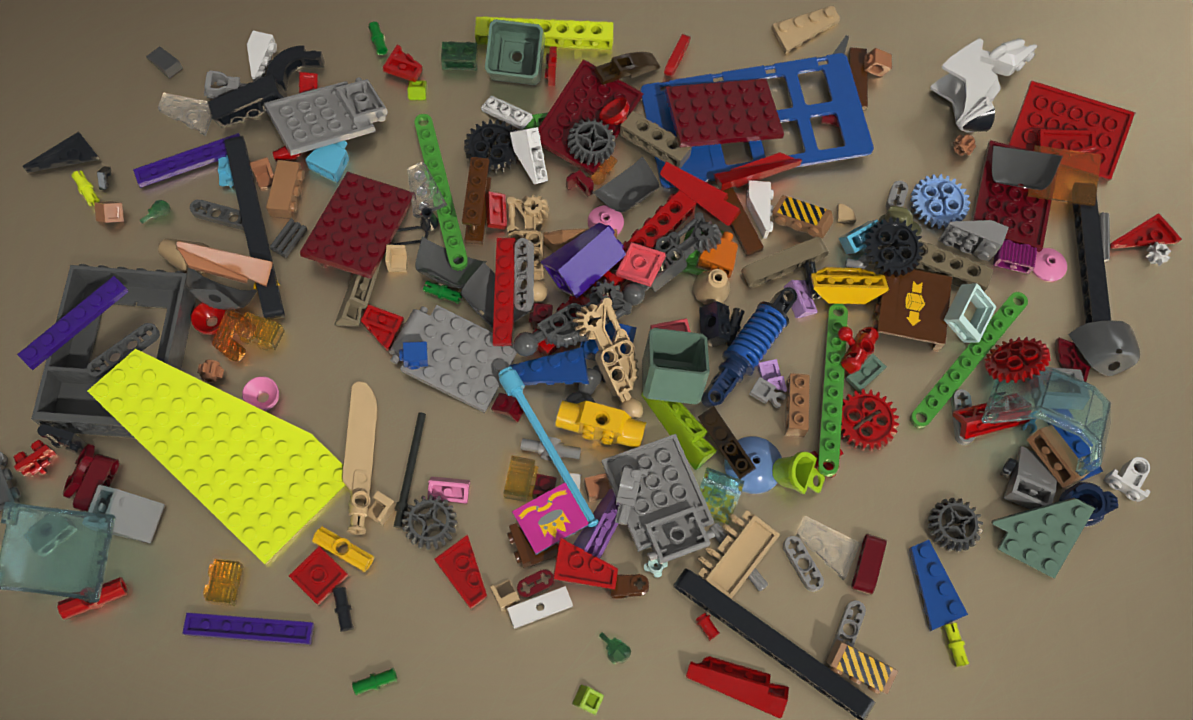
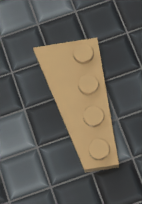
(798, 29)

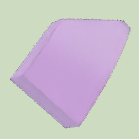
(770, 372)

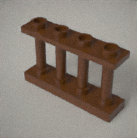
(475, 201)

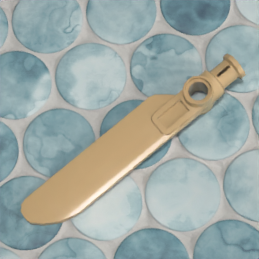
(359, 453)

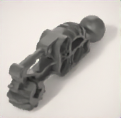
(708, 239)
(527, 343)

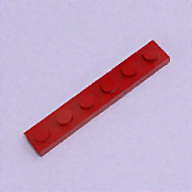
(504, 292)

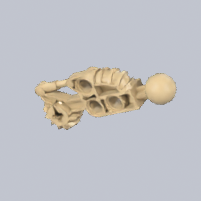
(533, 212)
(624, 364)

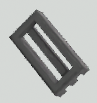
(285, 236)

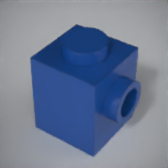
(414, 355)

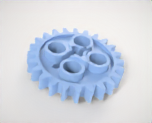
(939, 201)

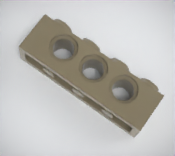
(646, 140)

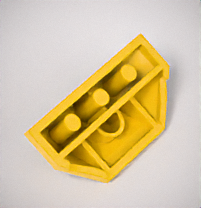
(848, 285)

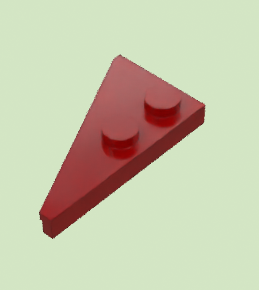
(1147, 234)

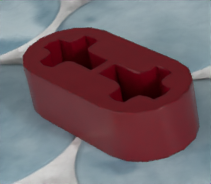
(532, 579)

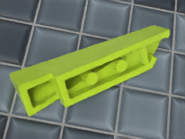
(689, 431)

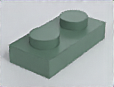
(869, 371)

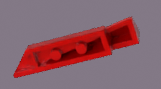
(756, 170)
(701, 192)
(741, 684)

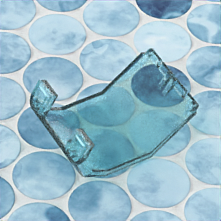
(1059, 401)
(55, 551)

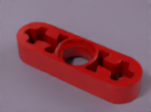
(677, 55)

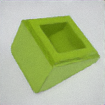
(417, 90)
(588, 699)

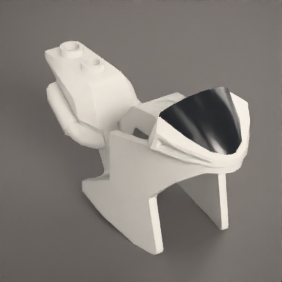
(974, 81)

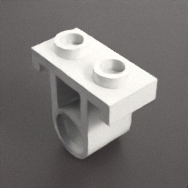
(1129, 480)

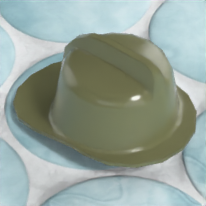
(903, 214)

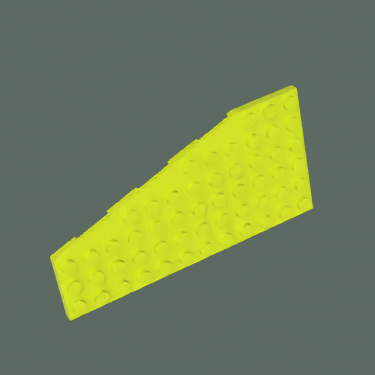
(233, 457)

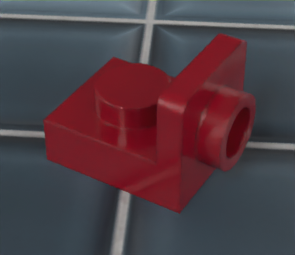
(543, 484)

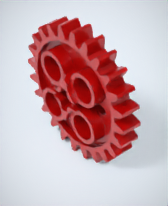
(1017, 360)
(878, 434)

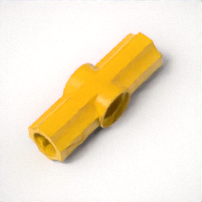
(332, 543)

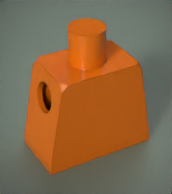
(723, 257)

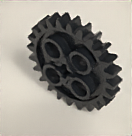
(478, 141)
(897, 263)

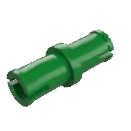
(378, 38)
(442, 292)
(374, 682)

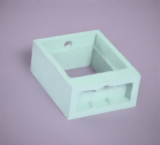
(970, 331)

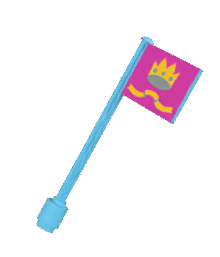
(558, 510)

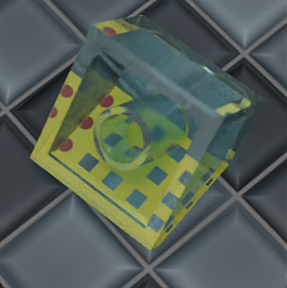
(720, 493)

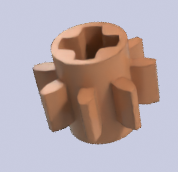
(964, 144)
(210, 371)

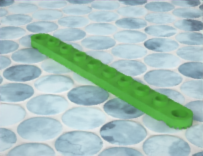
(446, 215)
(968, 361)
(832, 392)

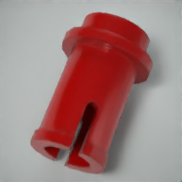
(707, 626)

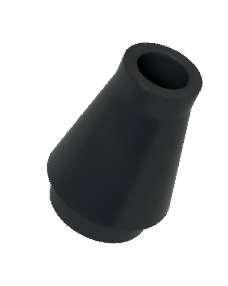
(428, 220)

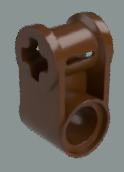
(625, 586)

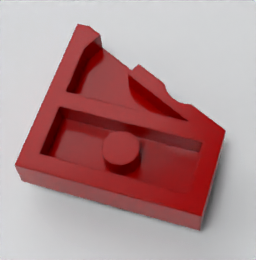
(551, 60)
(402, 65)
(382, 325)

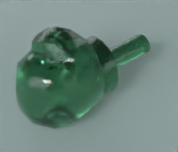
(156, 210)
(617, 650)

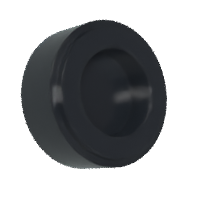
(1008, 467)

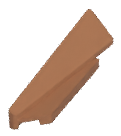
(225, 264)

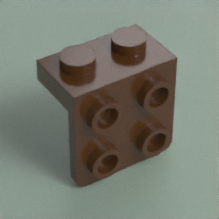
(525, 553)

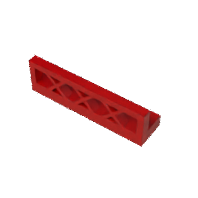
(974, 426)

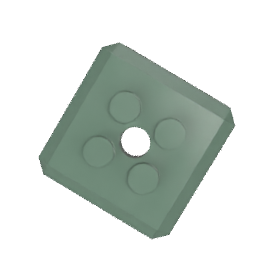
(513, 37)
(675, 366)

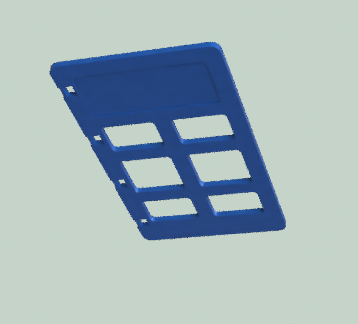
(845, 104)

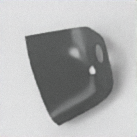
(1024, 167)
(629, 187)
(434, 264)
(480, 293)
(216, 294)
(1101, 340)

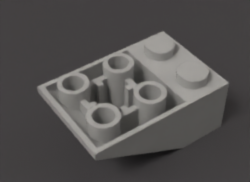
(975, 237)
(1030, 481)
(134, 515)

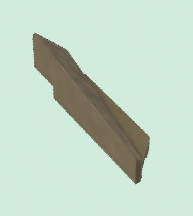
(356, 299)

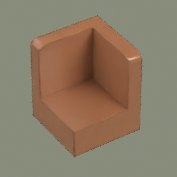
(263, 172)
(108, 211)
(596, 486)

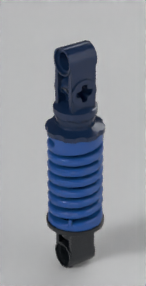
(750, 345)

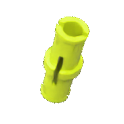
(85, 187)
(956, 644)

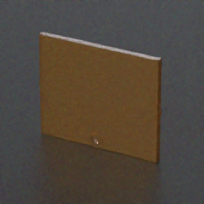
(1075, 178)

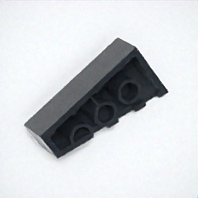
(246, 101)

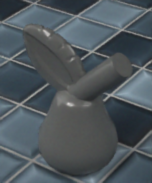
(586, 390)

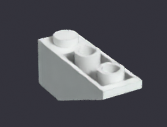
(260, 51)
(529, 151)
(758, 203)

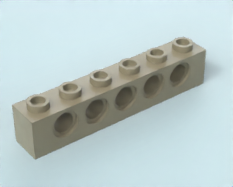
(946, 259)

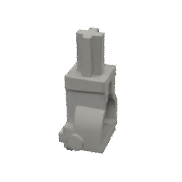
(227, 82)
(628, 492)

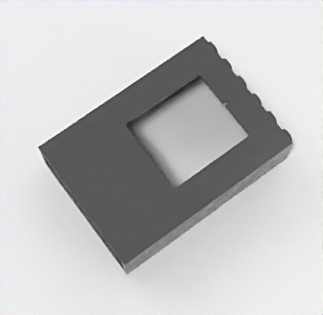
(65, 383)

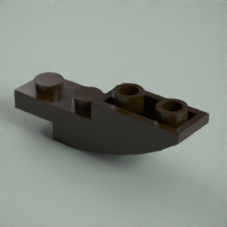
(626, 65)
(727, 442)

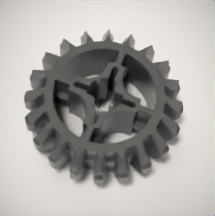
(581, 144)
(434, 505)
(950, 510)

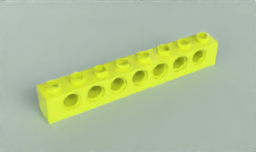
(559, 32)

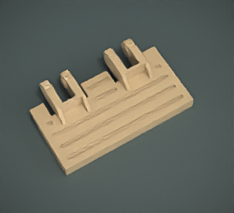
(740, 555)

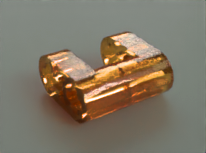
(233, 323)

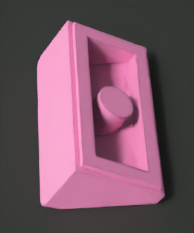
(449, 489)

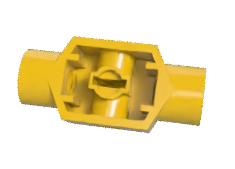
(600, 423)

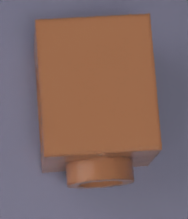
(878, 62)

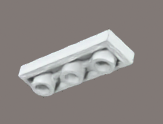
(507, 112)
(553, 603)

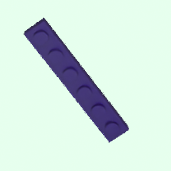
(181, 162)
(72, 323)
(248, 628)

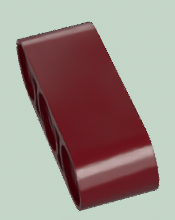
(100, 472)
(869, 564)

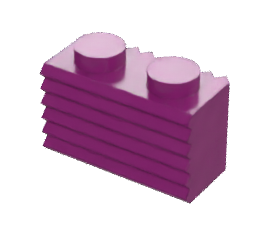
(1016, 257)

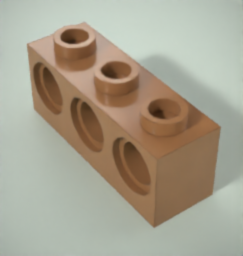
(797, 405)

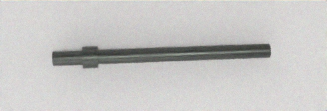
(402, 505)

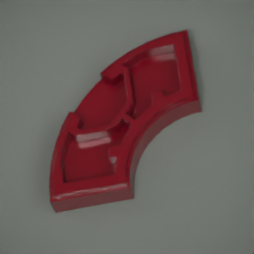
(1068, 357)
(74, 481)

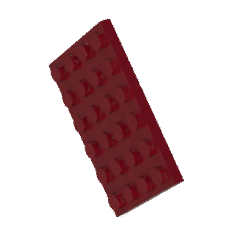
(579, 100)
(723, 112)
(1011, 206)
(357, 225)

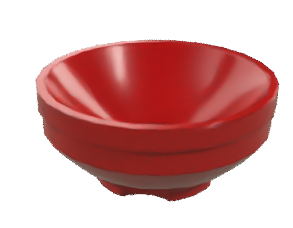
(615, 111)
(202, 314)

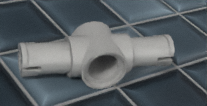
(562, 450)

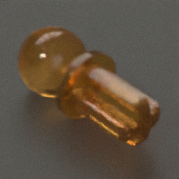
(599, 176)

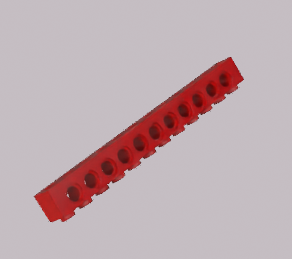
(679, 202)

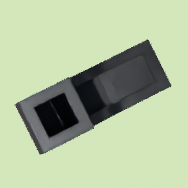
(291, 60)

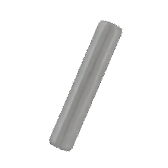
(1105, 233)

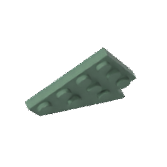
(1044, 534)

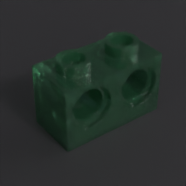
(463, 56)

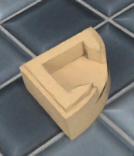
(845, 214)

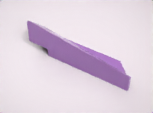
(596, 538)

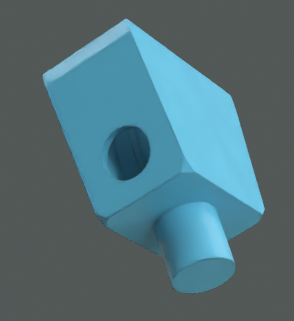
(329, 160)

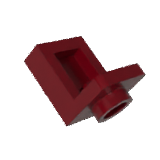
(584, 182)
(540, 313)
(507, 406)

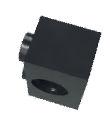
(715, 323)

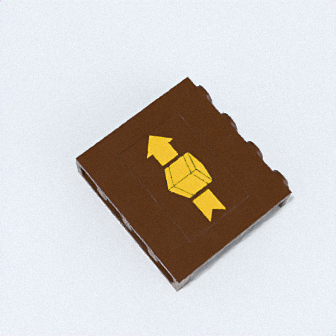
(914, 307)

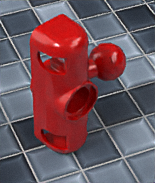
(858, 348)

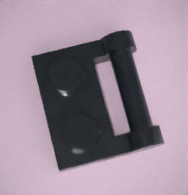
(62, 438)

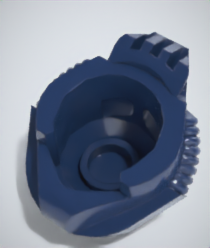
(1093, 495)

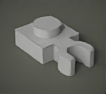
(765, 391)

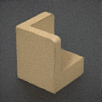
(396, 258)
(381, 508)
(505, 595)

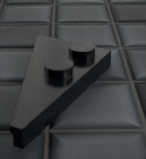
(68, 152)

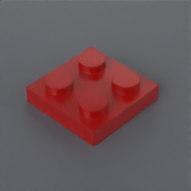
(318, 575)

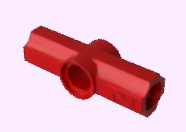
(110, 591)

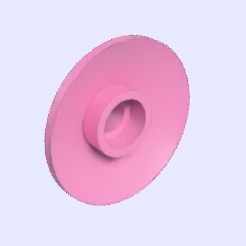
(615, 220)
(1047, 270)

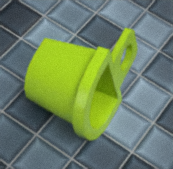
(798, 472)

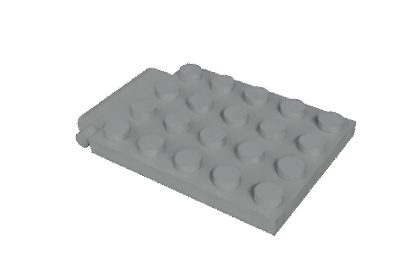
(326, 115)
(458, 354)
(669, 502)

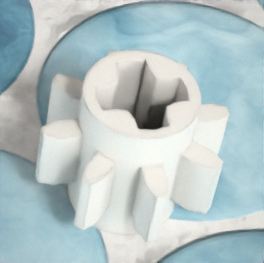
(1158, 253)

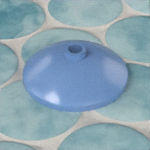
(762, 478)

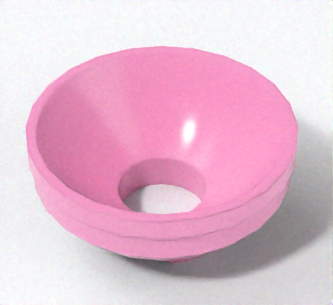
(258, 386)

